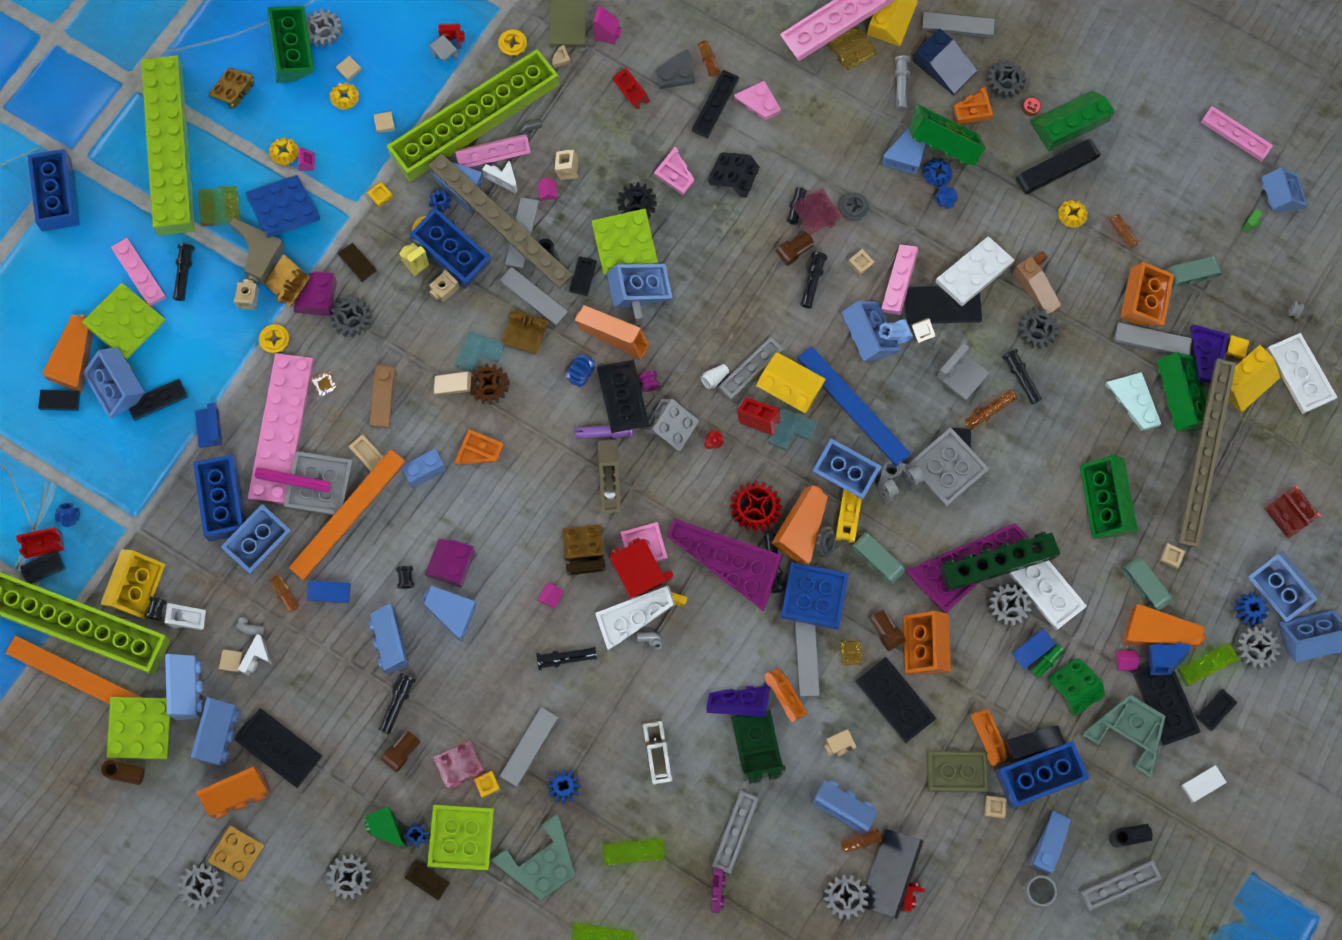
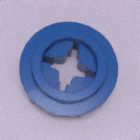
(942, 179)

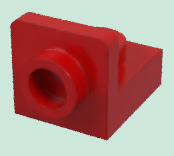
(451, 32)
(910, 900)

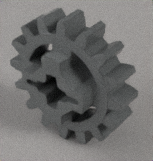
(1004, 72)
(347, 309)
(1038, 336)

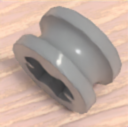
(1295, 310)

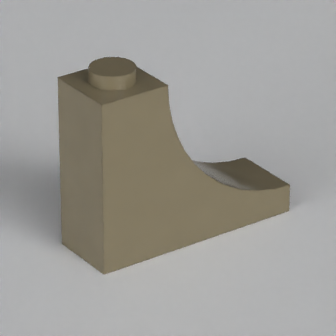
(262, 251)
(609, 476)

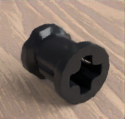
(405, 577)
(150, 612)

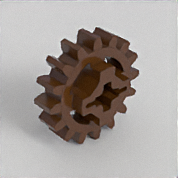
(494, 389)

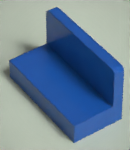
(208, 426)

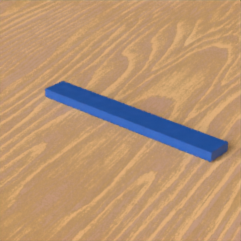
(855, 407)

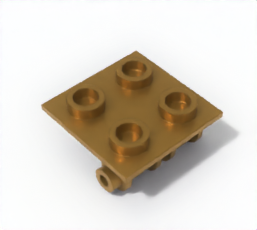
(232, 87)
(287, 280)
(524, 332)
(583, 542)
(235, 853)

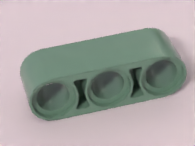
(1195, 271)
(878, 558)
(1147, 584)

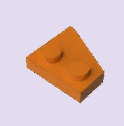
(973, 108)
(478, 449)

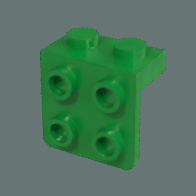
(1077, 685)

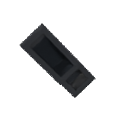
(1034, 742)

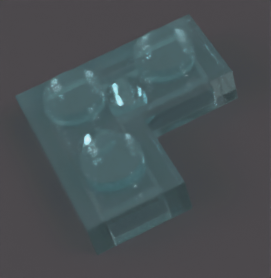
(477, 346)
(792, 424)

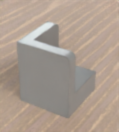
(443, 49)

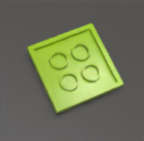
(624, 240)
(123, 321)
(138, 728)
(460, 837)

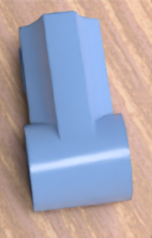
(896, 331)

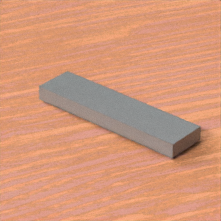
(958, 24)
(525, 218)
(533, 296)
(1151, 339)
(749, 369)
(807, 660)
(529, 747)
(735, 832)
(1120, 885)

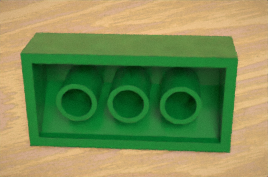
(289, 43)
(1072, 119)
(946, 136)
(1183, 391)
(1108, 497)

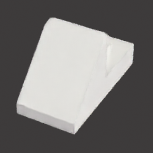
(504, 179)
(183, 616)
(257, 651)

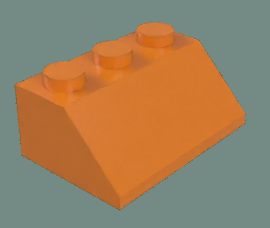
(1147, 295)
(927, 643)
(234, 792)

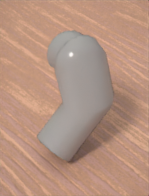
(249, 629)
(652, 638)

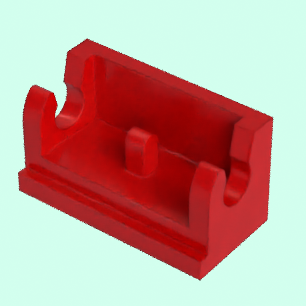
(630, 88)
(758, 416)
(40, 542)

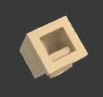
(566, 164)
(443, 293)
(247, 300)
(839, 744)

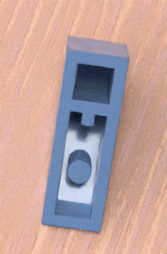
(1050, 843)

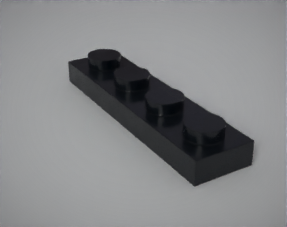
(715, 104)

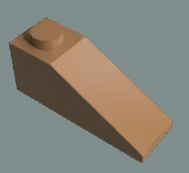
(1036, 285)
(383, 396)

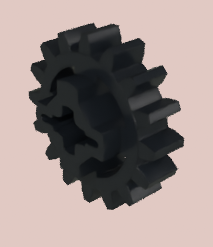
(642, 197)

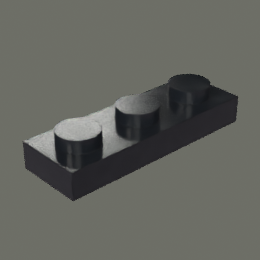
(158, 399)

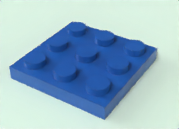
(282, 206)
(814, 595)

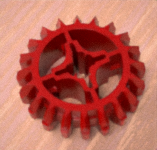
(749, 511)

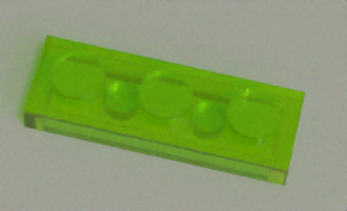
(1208, 664)
(633, 852)
(592, 932)

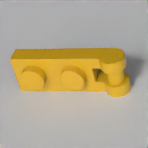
(848, 517)

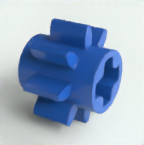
(946, 197)
(443, 201)
(67, 514)
(412, 831)

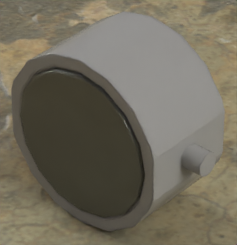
(1040, 891)

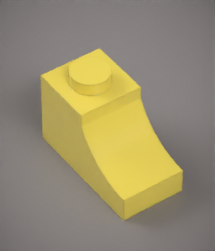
(414, 258)

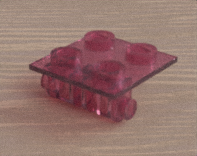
(816, 211)
(458, 764)

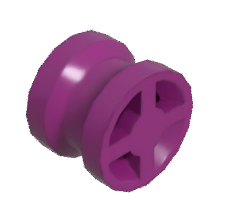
(649, 381)

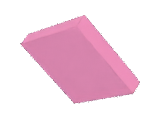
(653, 537)

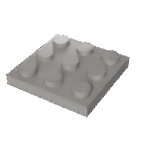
(949, 467)
(324, 468)

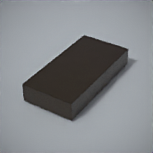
(357, 262)
(585, 567)
(427, 880)

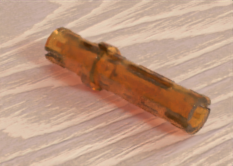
(995, 406)

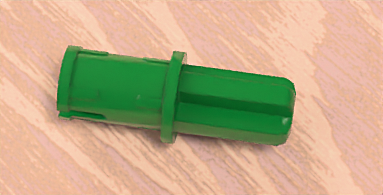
(1047, 661)

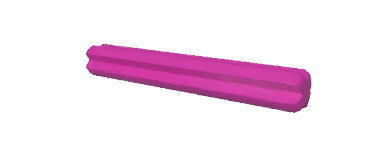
(291, 479)

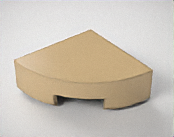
(560, 57)

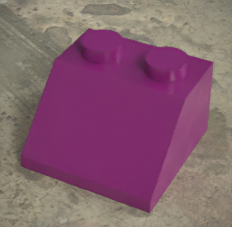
(317, 295)
(450, 562)

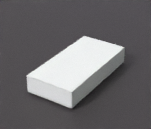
(1203, 784)

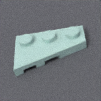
(1136, 399)

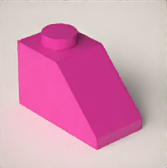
(606, 27)

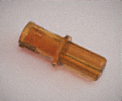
(708, 58)
(1124, 230)
(284, 593)
(861, 841)

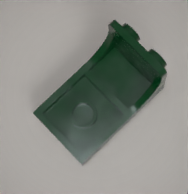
(757, 747)

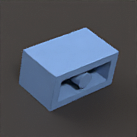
(423, 468)

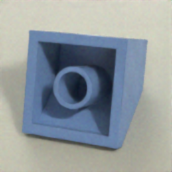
(1283, 190)

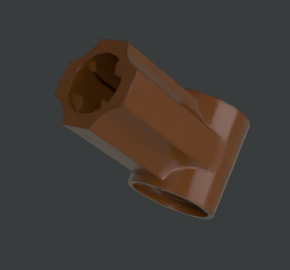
(790, 251)
(889, 634)
(397, 755)
(124, 773)

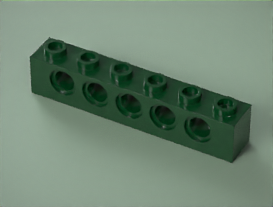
(1045, 543)

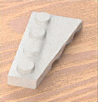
(630, 616)

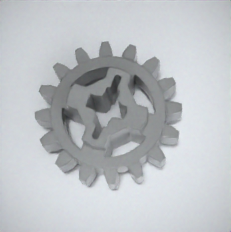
(323, 30)
(1015, 610)
(1254, 655)
(343, 869)
(198, 878)
(838, 897)

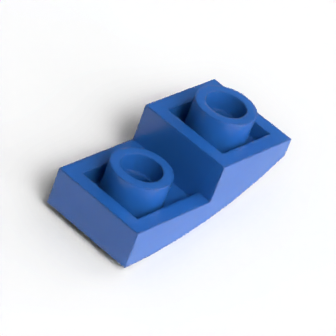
(329, 591)
(1033, 648)

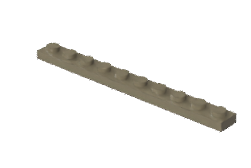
(500, 221)
(1206, 453)

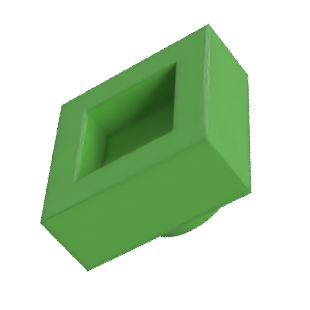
(1253, 221)

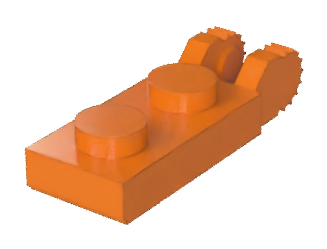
(785, 694)
(990, 737)

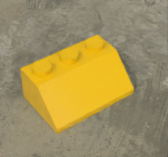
(892, 21)
(1252, 378)
(791, 382)
(132, 583)

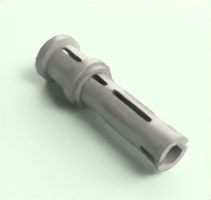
(902, 75)

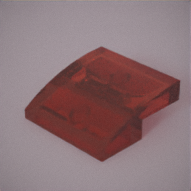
(1292, 512)

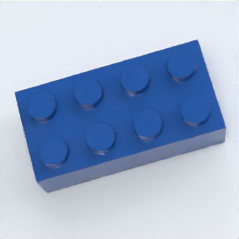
(53, 190)
(450, 248)
(219, 497)
(1042, 774)

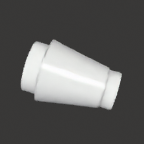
(714, 376)

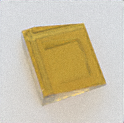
(324, 383)
(851, 653)

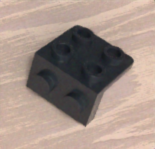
(734, 171)

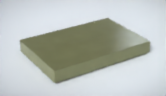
(567, 23)
(957, 771)

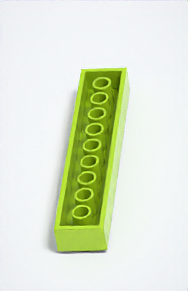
(473, 114)
(167, 145)
(81, 625)

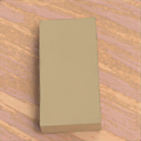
(452, 383)
(366, 452)

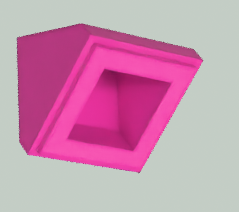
(306, 160)
(547, 189)
(550, 595)
(1127, 660)

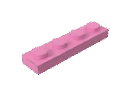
(1236, 133)
(493, 151)
(138, 272)
(900, 279)

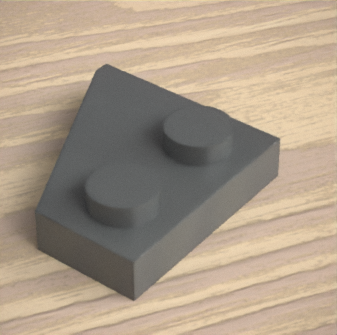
(676, 72)

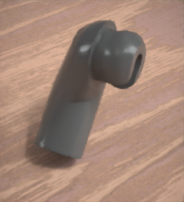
(528, 126)

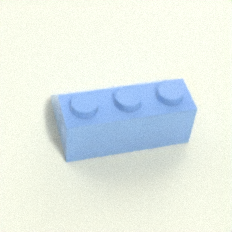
(183, 686)

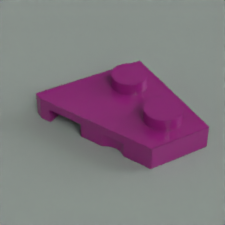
(717, 884)

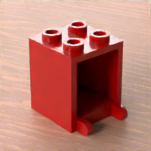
(637, 568)

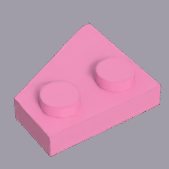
(759, 100)
(674, 173)

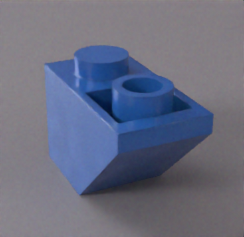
(1166, 658)

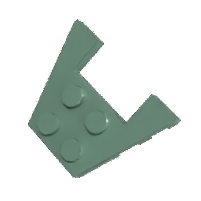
(1137, 723)
(546, 869)

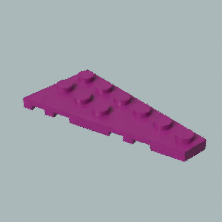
(737, 563)
(928, 575)

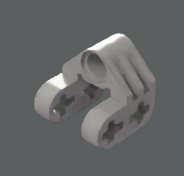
(886, 486)

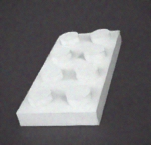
(975, 271)
(1301, 373)
(1049, 592)

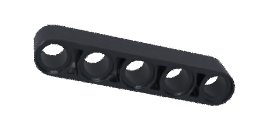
(1058, 166)

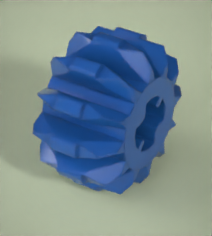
(581, 370)
(1258, 608)
(565, 793)

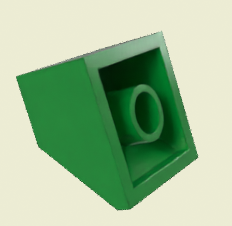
(385, 827)

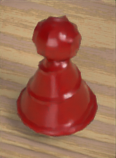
(714, 440)

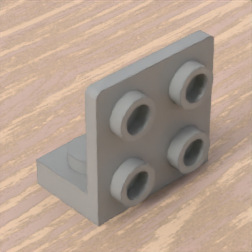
(962, 373)
(671, 423)

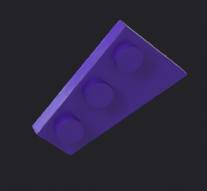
(1207, 347)
(743, 702)

